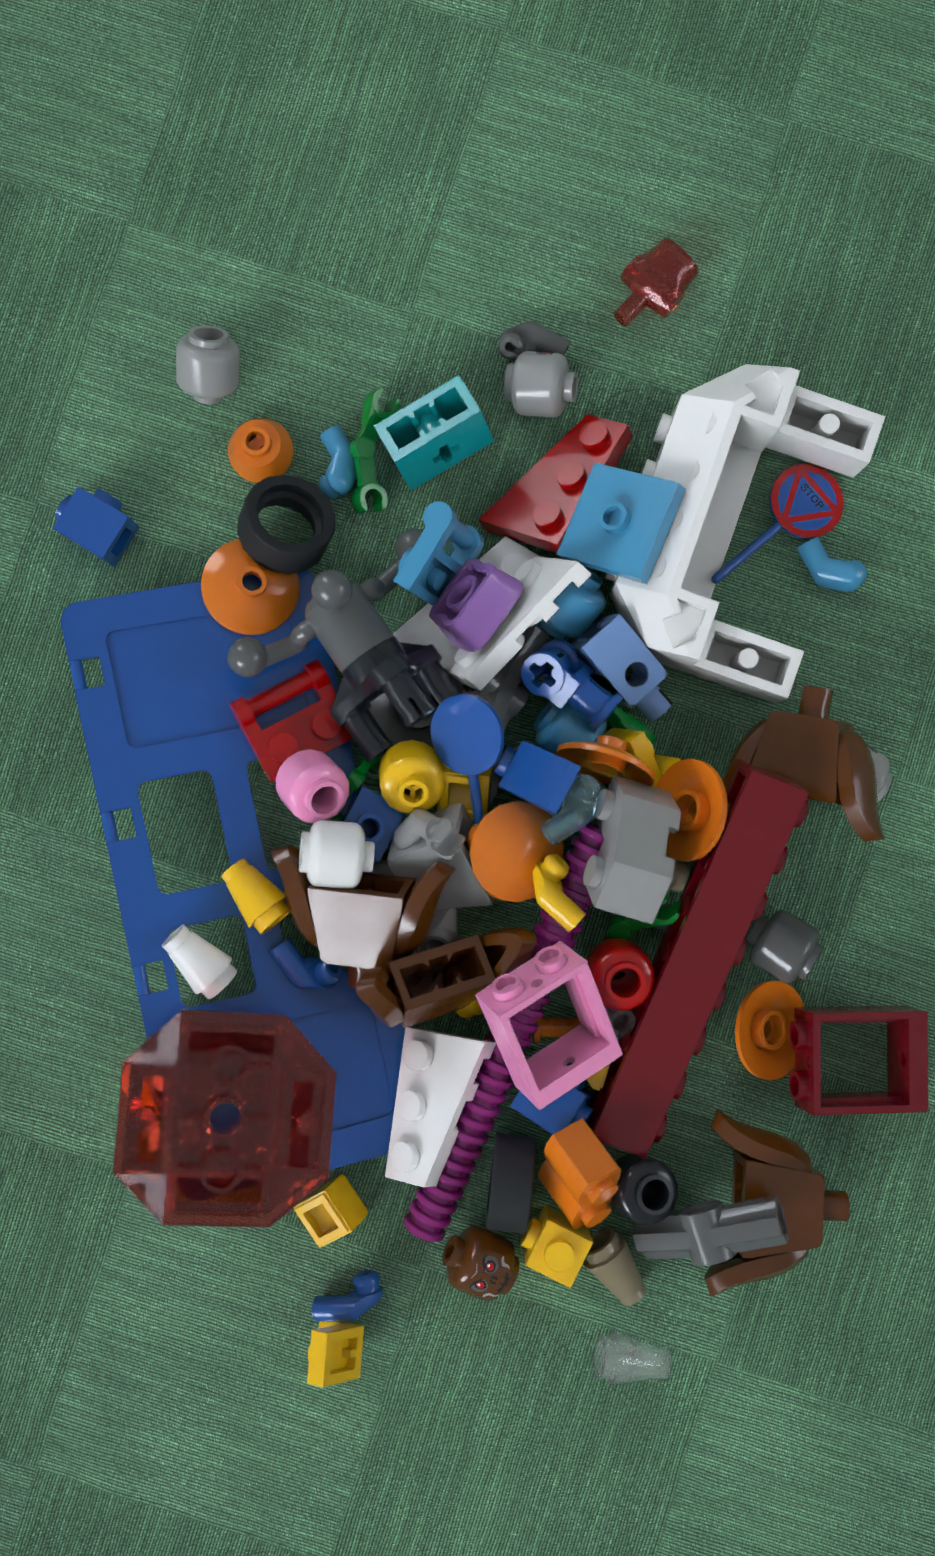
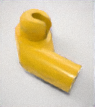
(550, 894)

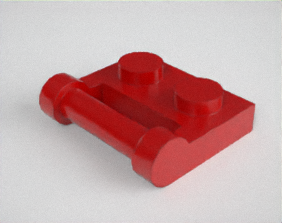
(304, 730)

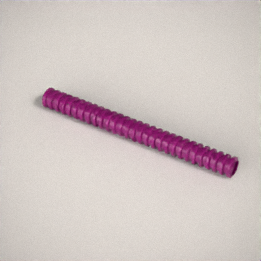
(434, 1205)

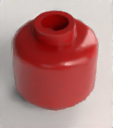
(635, 975)

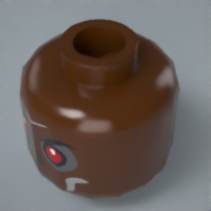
(481, 1263)

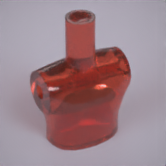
(656, 281)

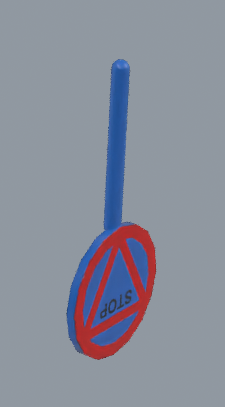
(804, 505)

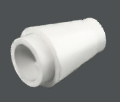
(200, 962)

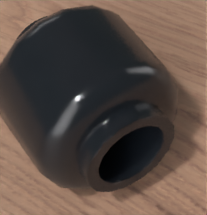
(645, 1190)

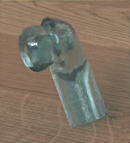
(576, 811)

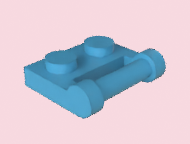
(425, 567)

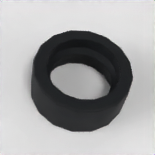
(299, 496)
(511, 1183)

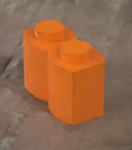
(579, 1174)

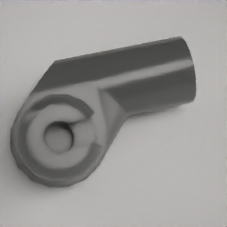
(530, 337)

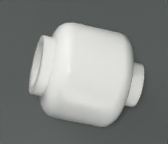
(335, 854)

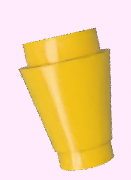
(256, 896)

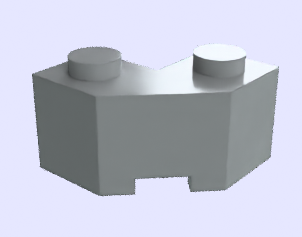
(631, 866)

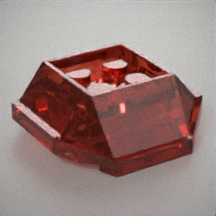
(234, 1174)

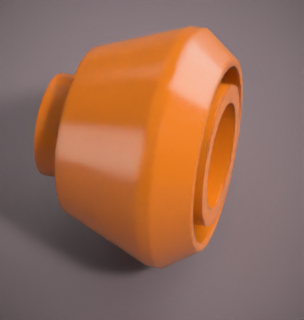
(260, 449)

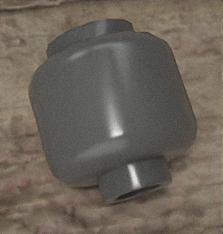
(784, 946)

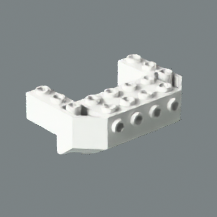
(713, 453)

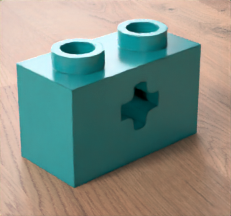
(434, 432)

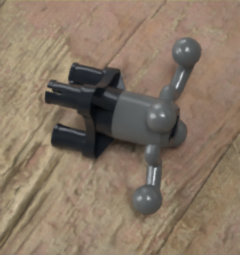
(363, 652)

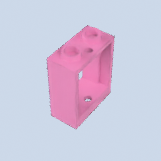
(587, 1046)

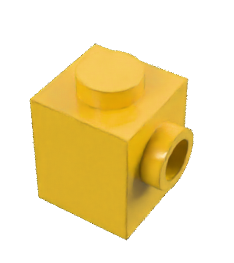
(555, 1246)

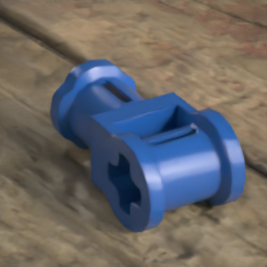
(568, 682)

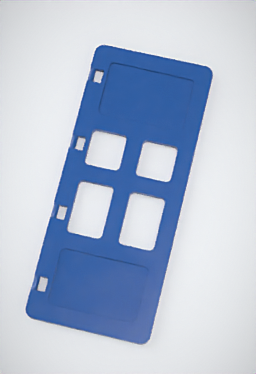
(172, 717)

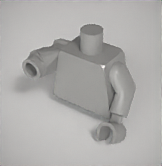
(433, 838)

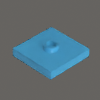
(621, 522)

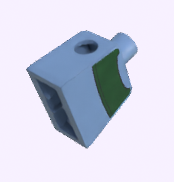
(609, 650)

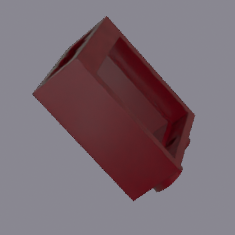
(905, 1061)

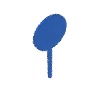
(468, 740)

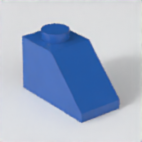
(536, 776)

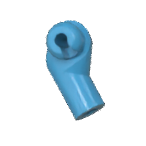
(830, 572)

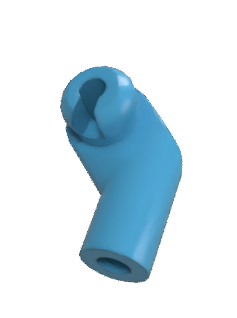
(341, 470)

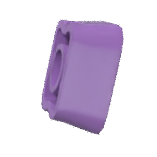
(475, 604)

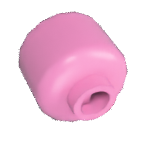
(312, 786)

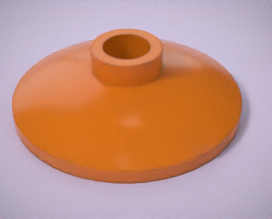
(240, 608)
(605, 759)
(702, 804)
(764, 1029)

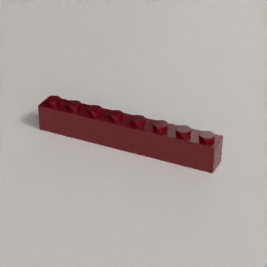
(696, 957)

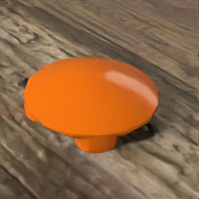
(507, 849)

